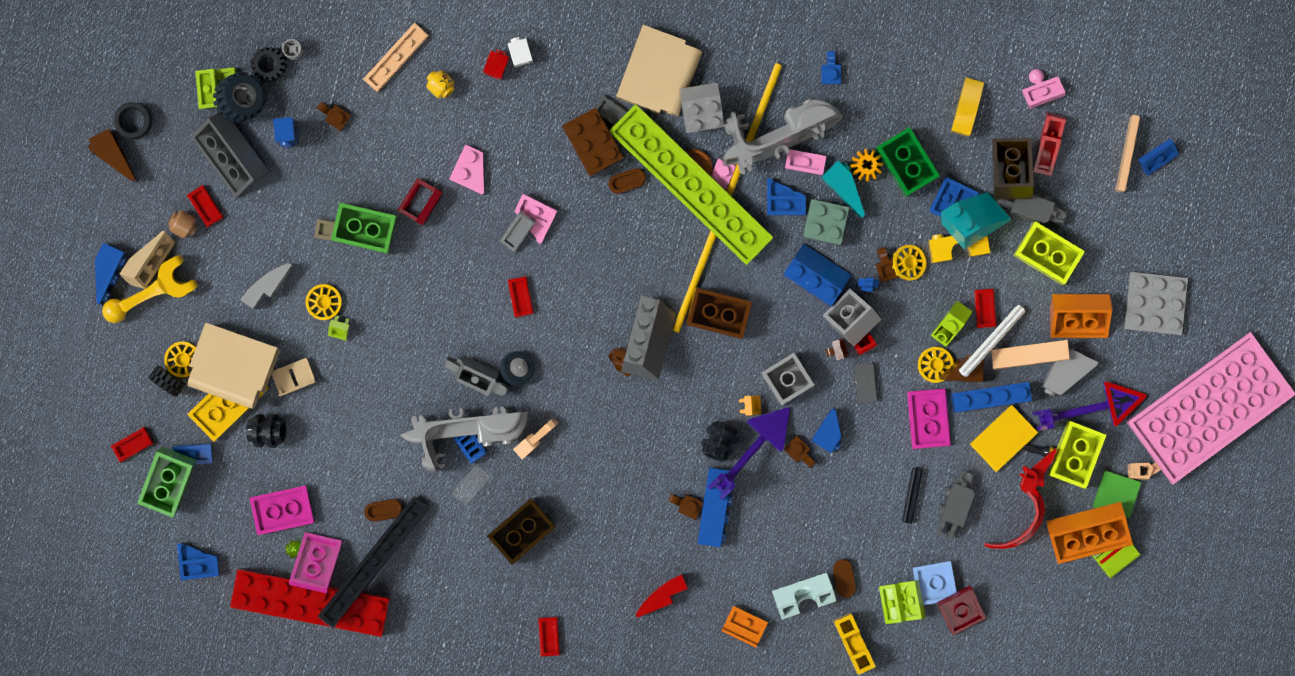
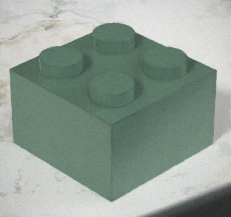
(825, 222)

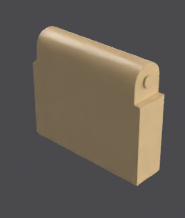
(657, 72)
(232, 366)

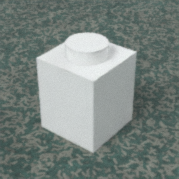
(520, 52)

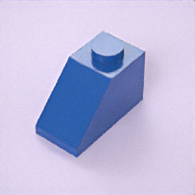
(828, 433)

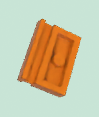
(744, 626)

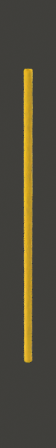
(730, 190)

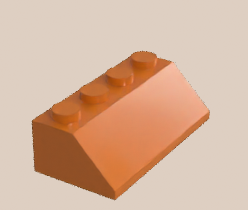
(1089, 532)

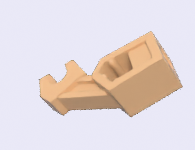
(532, 441)
(1134, 470)

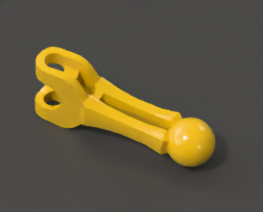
(116, 310)

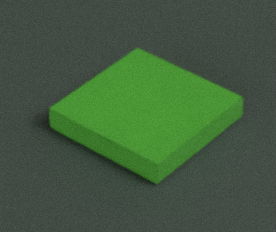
(1117, 489)

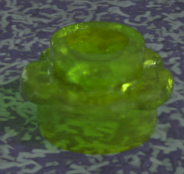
(292, 548)

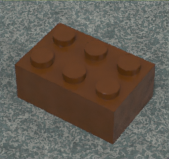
(592, 142)
(718, 313)

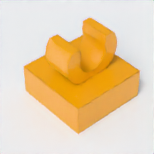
(752, 405)

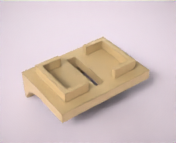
(284, 379)

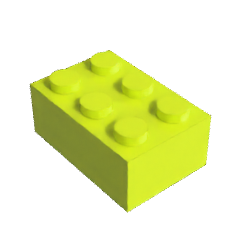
(1048, 253)
(1076, 454)

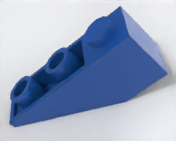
(106, 269)

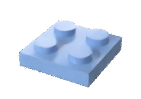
(935, 581)

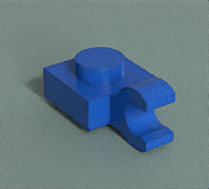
(830, 73)
(867, 284)

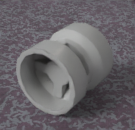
(289, 49)

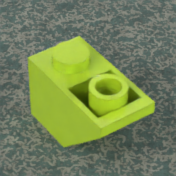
(951, 323)

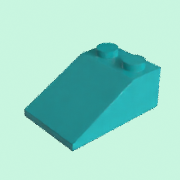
(973, 219)

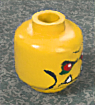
(440, 84)

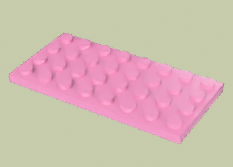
(1211, 408)

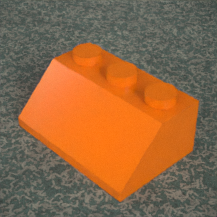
(1080, 315)

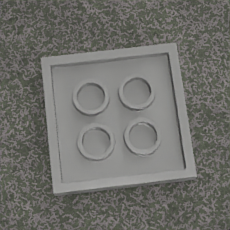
(1155, 303)

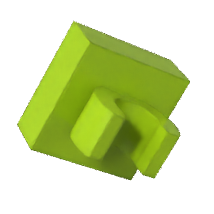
(339, 329)

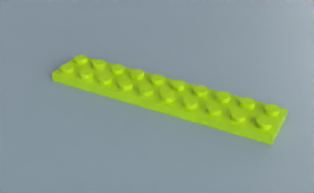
(691, 184)

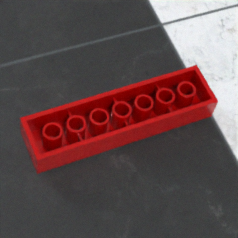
(275, 597)

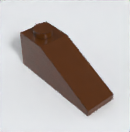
(108, 149)

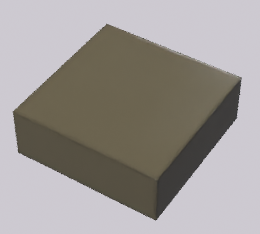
(324, 229)

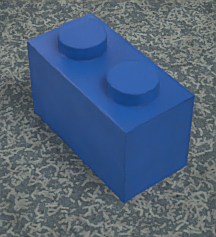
(286, 132)

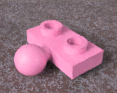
(1042, 91)

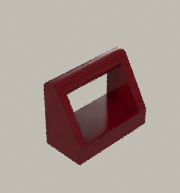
(429, 207)

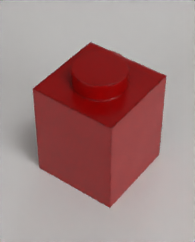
(496, 64)

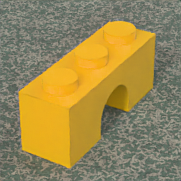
(941, 247)
(854, 643)

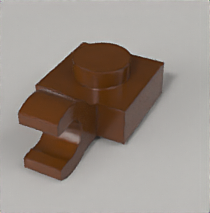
(335, 117)
(885, 268)
(797, 450)
(688, 506)

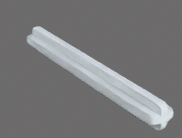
(992, 340)

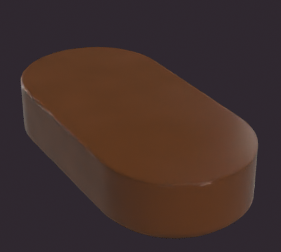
(626, 181)
(383, 510)
(844, 578)

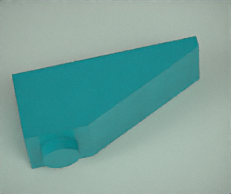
(843, 184)

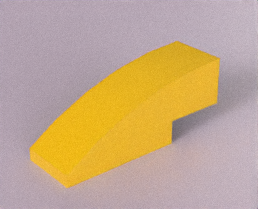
(967, 107)

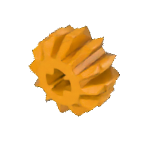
(867, 158)

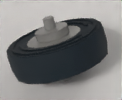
(517, 368)

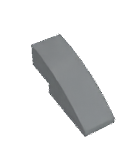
(266, 285)

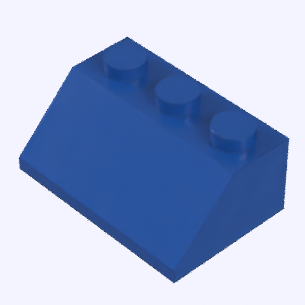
(816, 275)

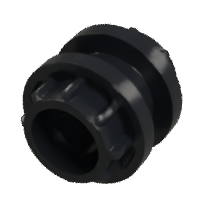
(262, 430)
(719, 441)

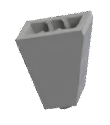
(1066, 373)

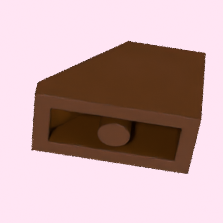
(953, 373)

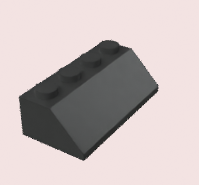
(229, 154)
(649, 339)

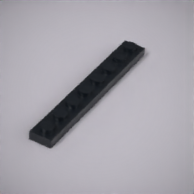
(373, 562)

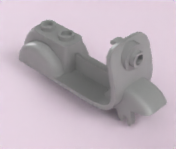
(802, 123)
(490, 428)

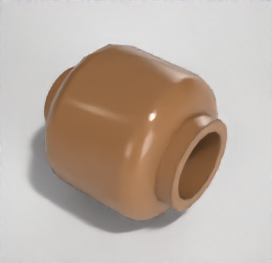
(182, 224)

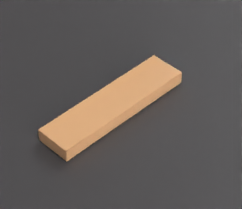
(396, 57)
(1127, 153)
(1030, 354)

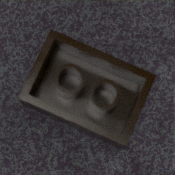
(1012, 168)
(521, 531)

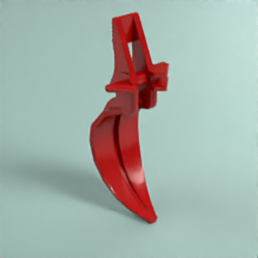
(1031, 479)

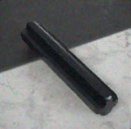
(912, 495)

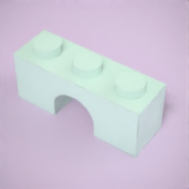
(814, 588)

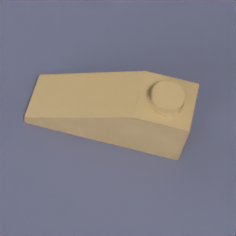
(146, 262)

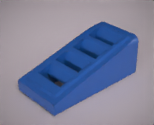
(475, 457)

